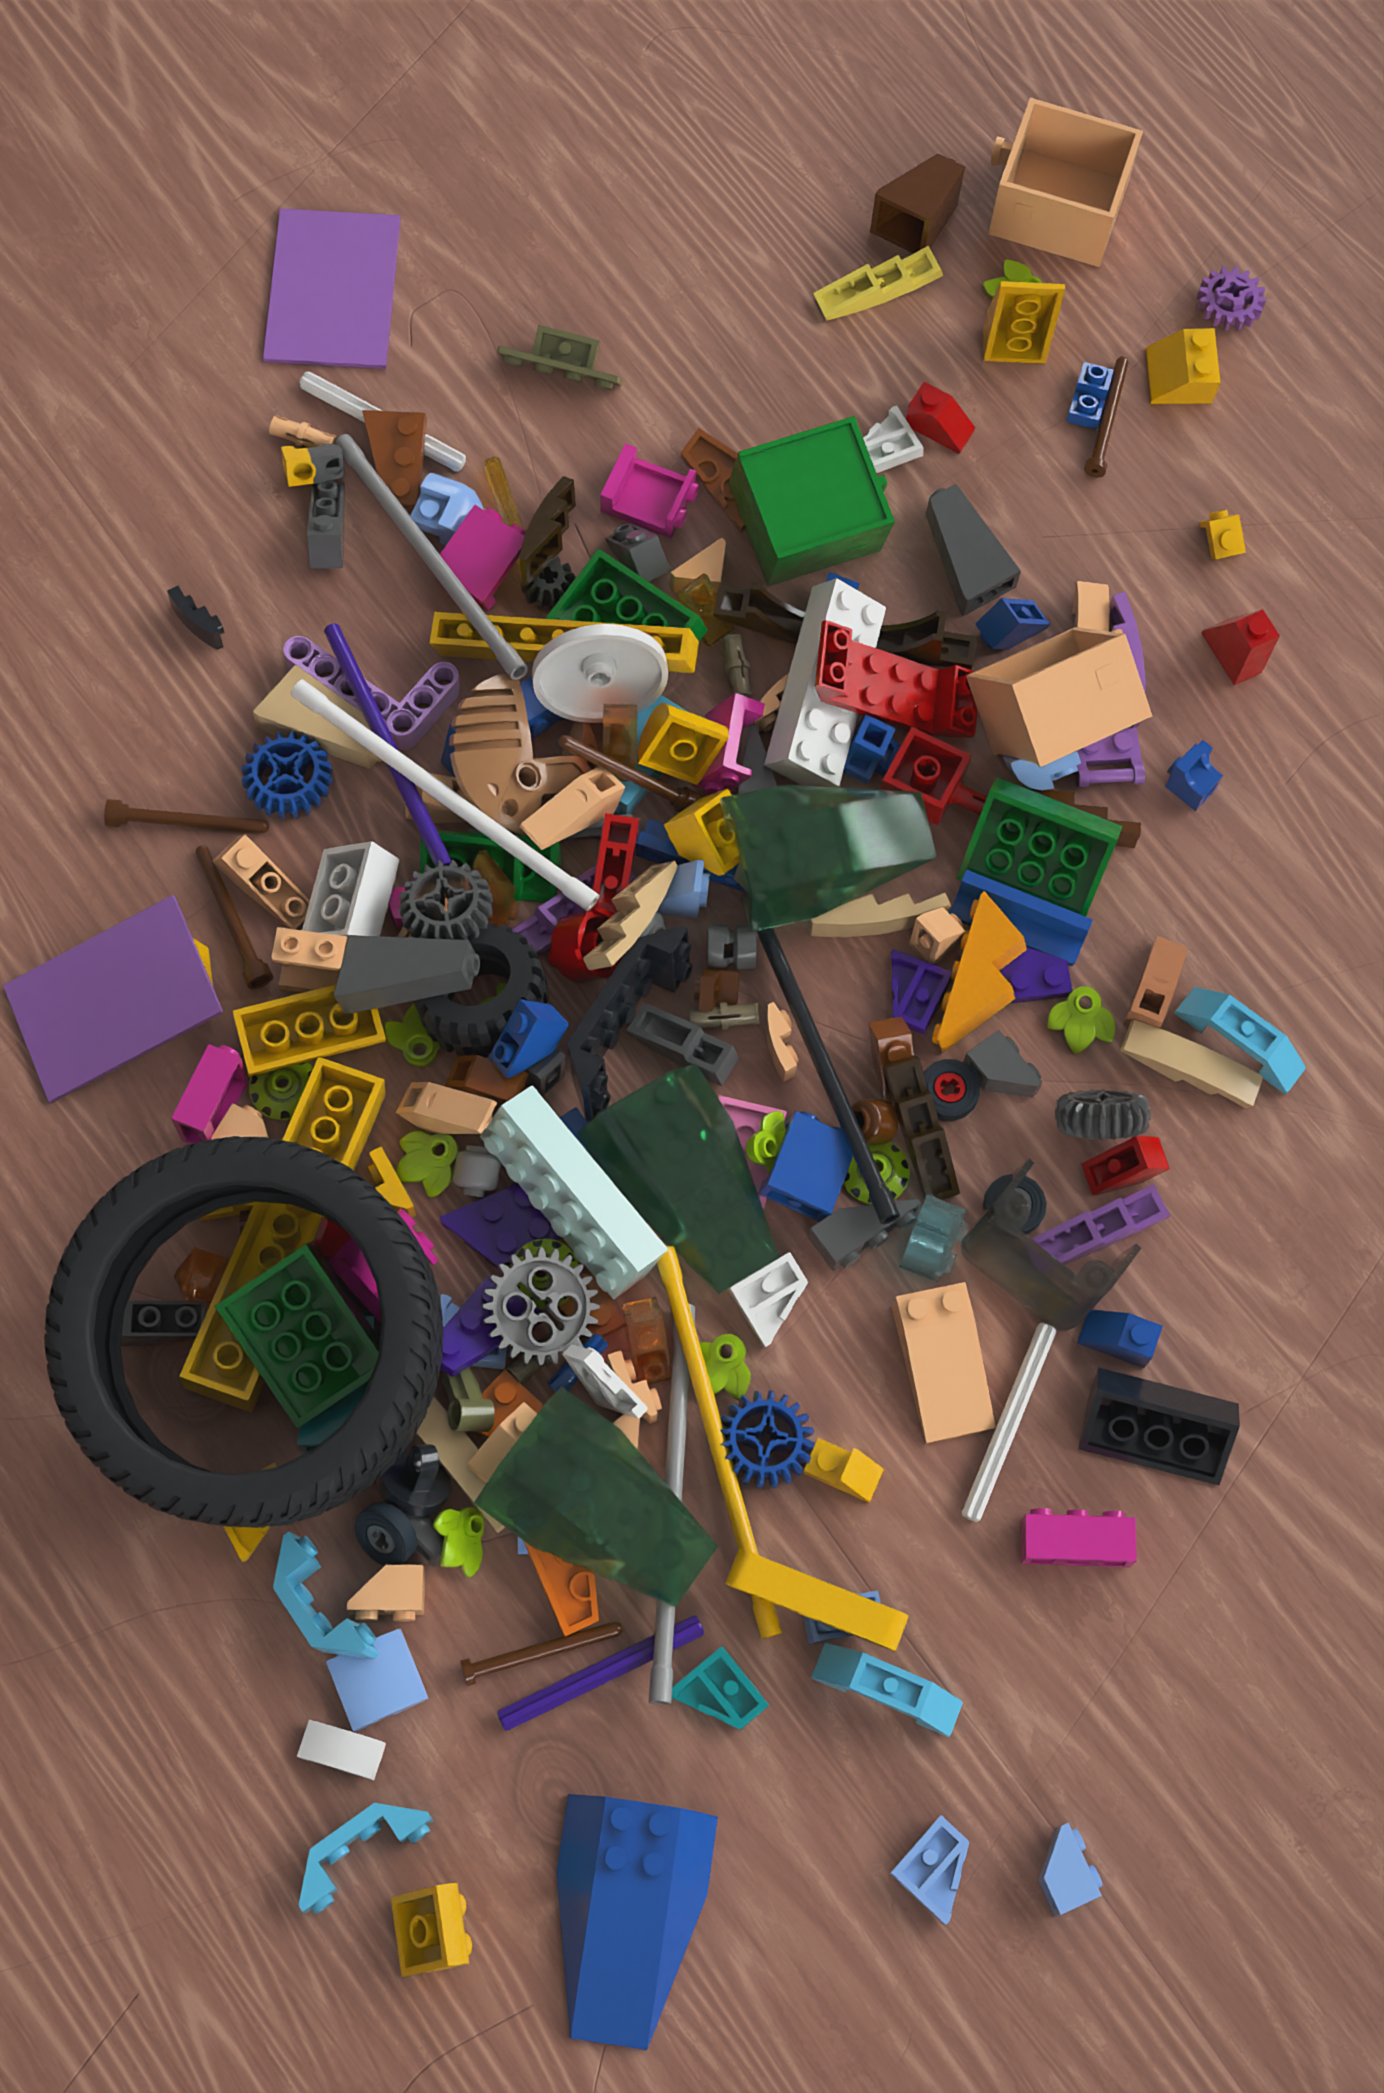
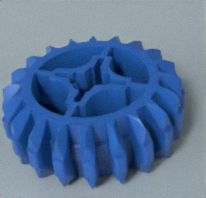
(289, 758)
(781, 1440)

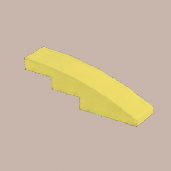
(878, 285)

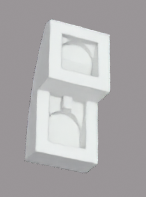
(341, 1749)

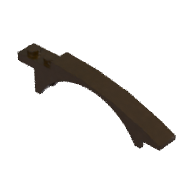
(917, 640)

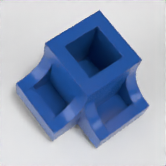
(870, 749)
(1193, 776)

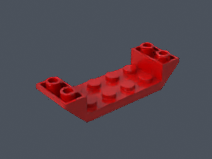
(893, 686)

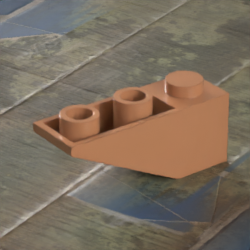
(1157, 983)

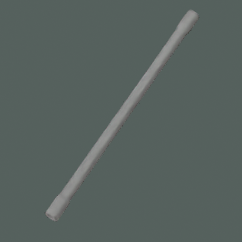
(504, 652)
(661, 1671)

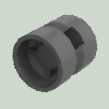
(743, 947)

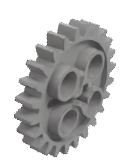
(562, 1282)

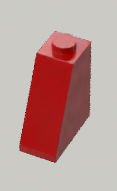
(1243, 644)

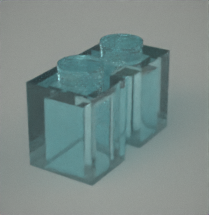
(933, 1238)

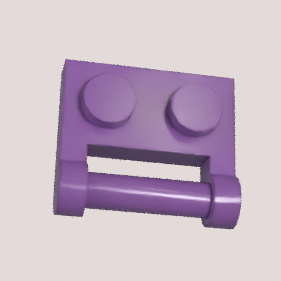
(1113, 750)

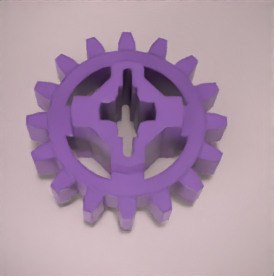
(1231, 298)

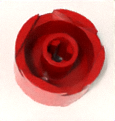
(573, 940)

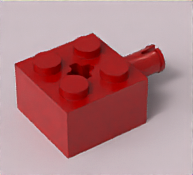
(944, 771)

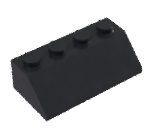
(1159, 1426)

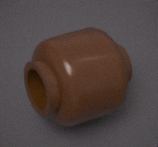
(876, 1119)

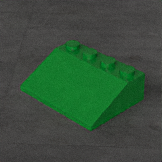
(615, 594)
(1040, 846)
(303, 1333)

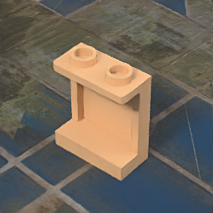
(308, 959)

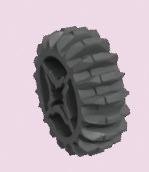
(467, 903)
(1102, 1114)

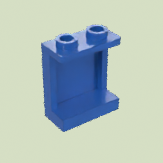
(808, 1167)

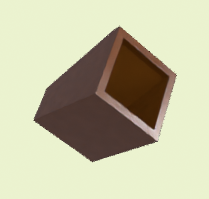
(918, 203)

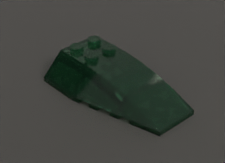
(822, 846)
(685, 1174)
(596, 1502)

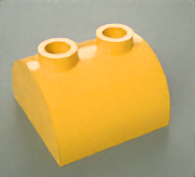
(680, 743)
(431, 1929)

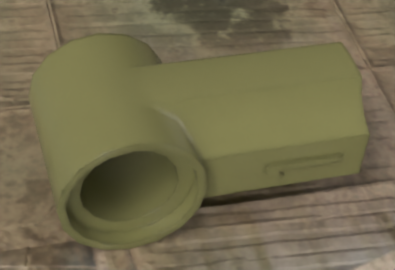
(467, 1407)

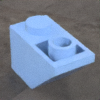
(686, 891)
(1065, 1873)

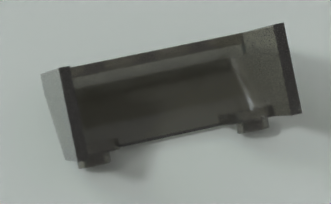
(1028, 1270)

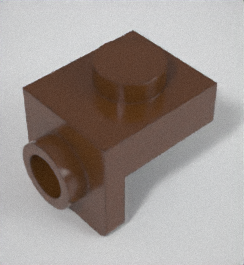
(716, 987)

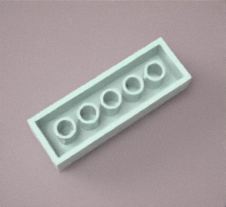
(572, 1192)

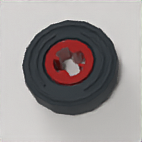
(966, 1083)

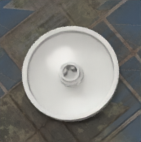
(596, 668)

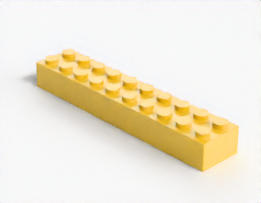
(330, 1118)

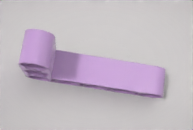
(395, 713)

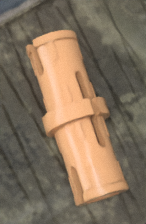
(299, 433)

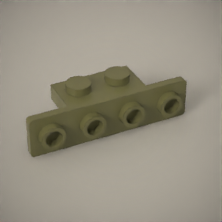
(564, 353)

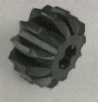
(549, 594)

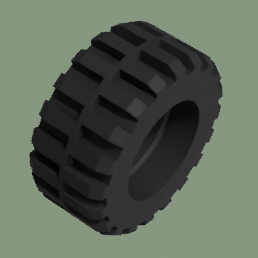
(480, 1026)

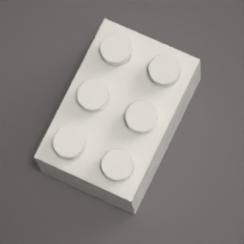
(351, 890)

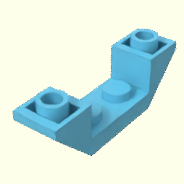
(1246, 1031)
(294, 1566)
(889, 1686)
(317, 1884)

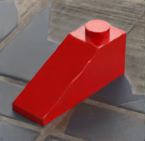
(615, 859)

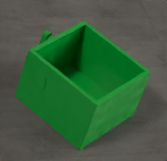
(811, 500)

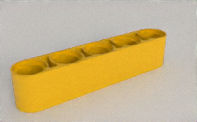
(817, 1599)

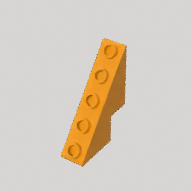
(978, 984)

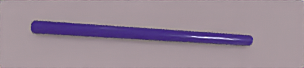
(378, 726)

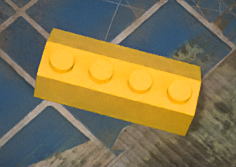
(302, 1030)

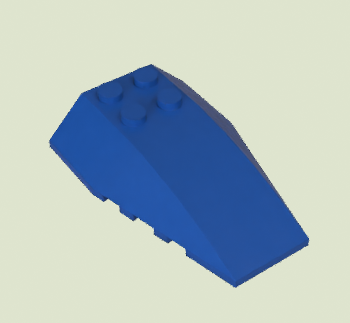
(627, 1909)

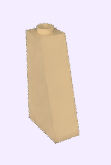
(286, 714)

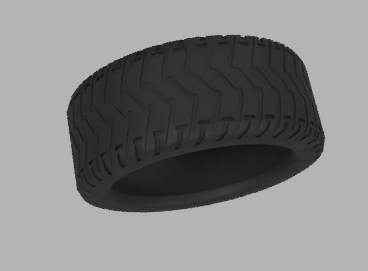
(120, 1240)

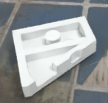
(892, 442)
(769, 1296)
(602, 1382)

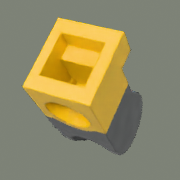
(312, 464)

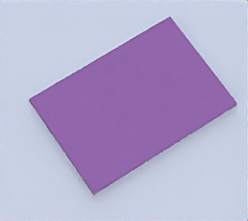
(332, 289)
(112, 999)

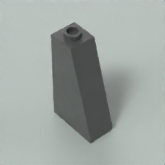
(969, 551)
(401, 970)

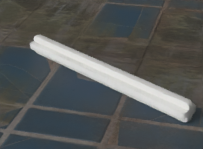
(353, 405)
(1008, 1422)

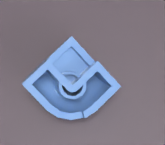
(443, 506)
(1042, 777)

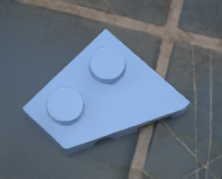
(934, 1868)

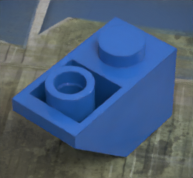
(528, 1037)

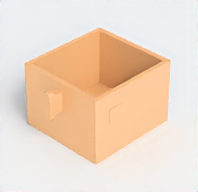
(1063, 181)
(1060, 695)

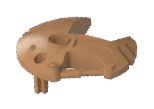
(496, 749)

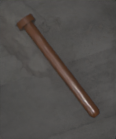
(1096, 465)
(538, 1651)

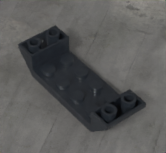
(652, 959)

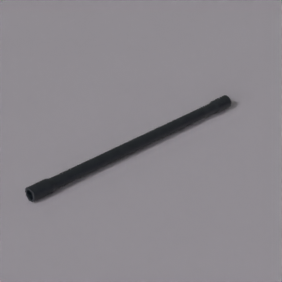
(878, 1191)

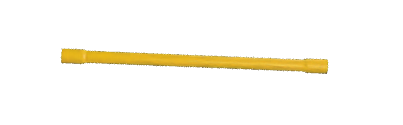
(671, 1277)

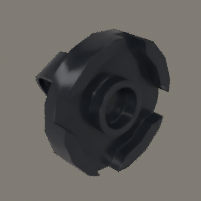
(416, 1482)

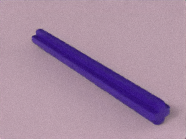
(593, 1676)

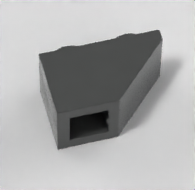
(639, 551)
(1002, 1068)

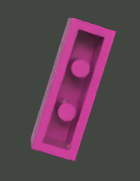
(1078, 1538)

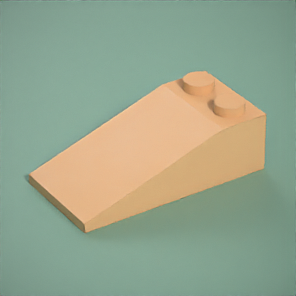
(944, 1362)

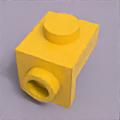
(1224, 534)

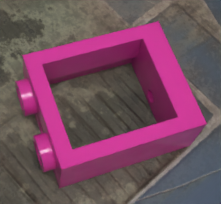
(210, 1093)

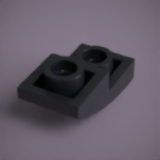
(196, 620)

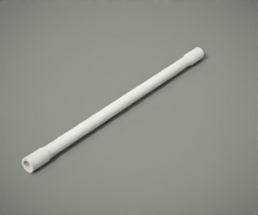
(570, 886)

